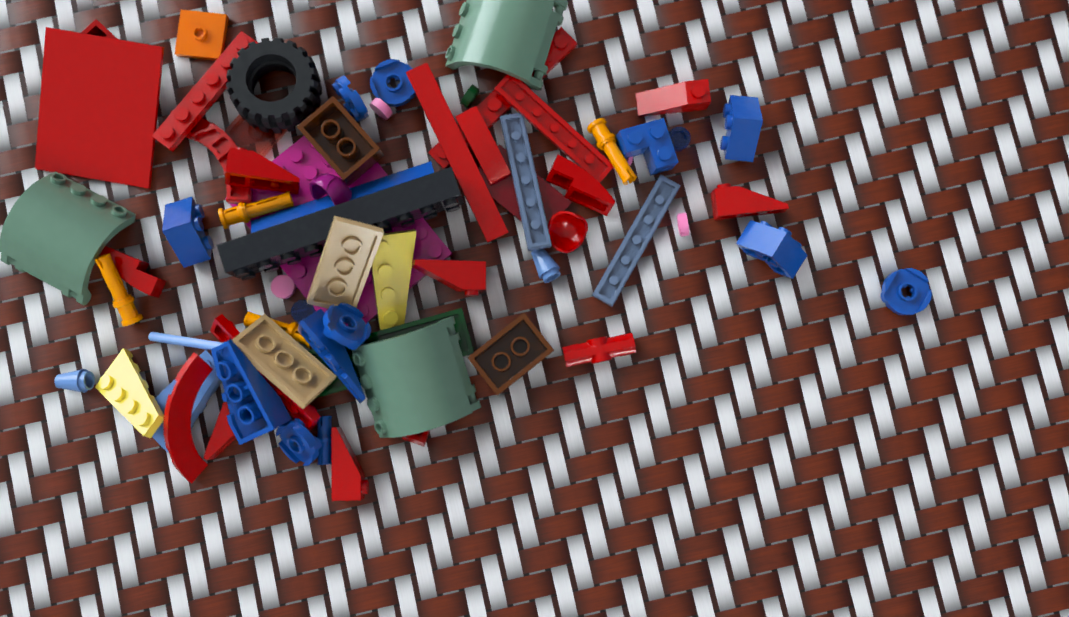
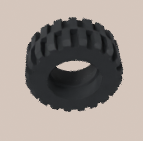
(266, 58)

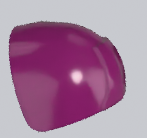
(330, 185)

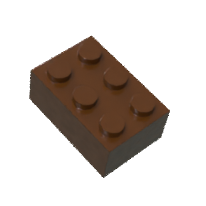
(340, 140)
(510, 354)

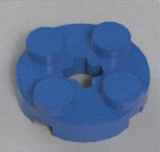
(381, 78)
(353, 103)
(919, 288)
(352, 335)
(298, 442)

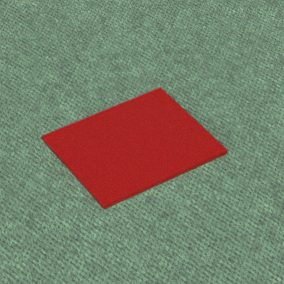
(98, 107)

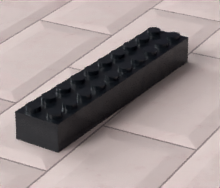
(308, 234)

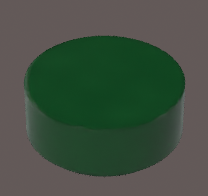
(469, 96)

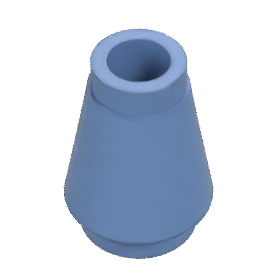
(545, 265)
(77, 380)

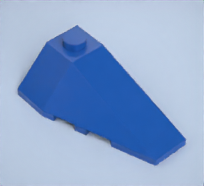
(331, 353)
(249, 397)

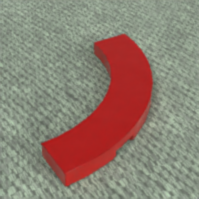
(218, 143)
(178, 418)

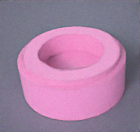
(381, 108)
(683, 226)
(283, 286)

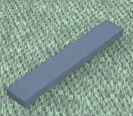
(525, 182)
(636, 240)

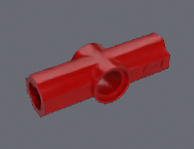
(599, 350)

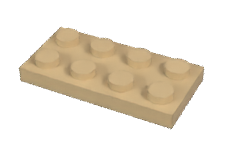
(344, 263)
(284, 361)

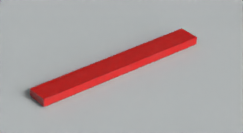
(457, 152)

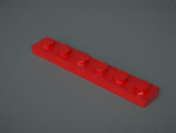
(200, 97)
(553, 127)
(225, 330)

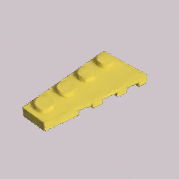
(392, 276)
(130, 394)

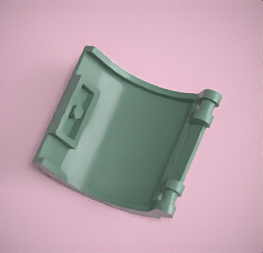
(506, 37)
(59, 233)
(416, 380)

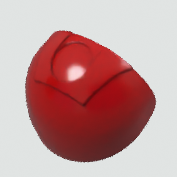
(567, 231)

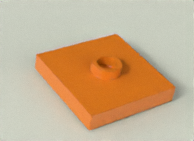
(201, 35)

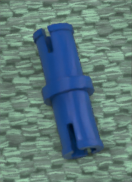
(324, 435)

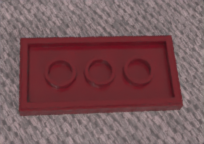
(504, 194)

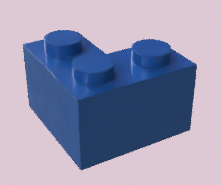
(743, 128)
(650, 140)
(185, 232)
(772, 246)

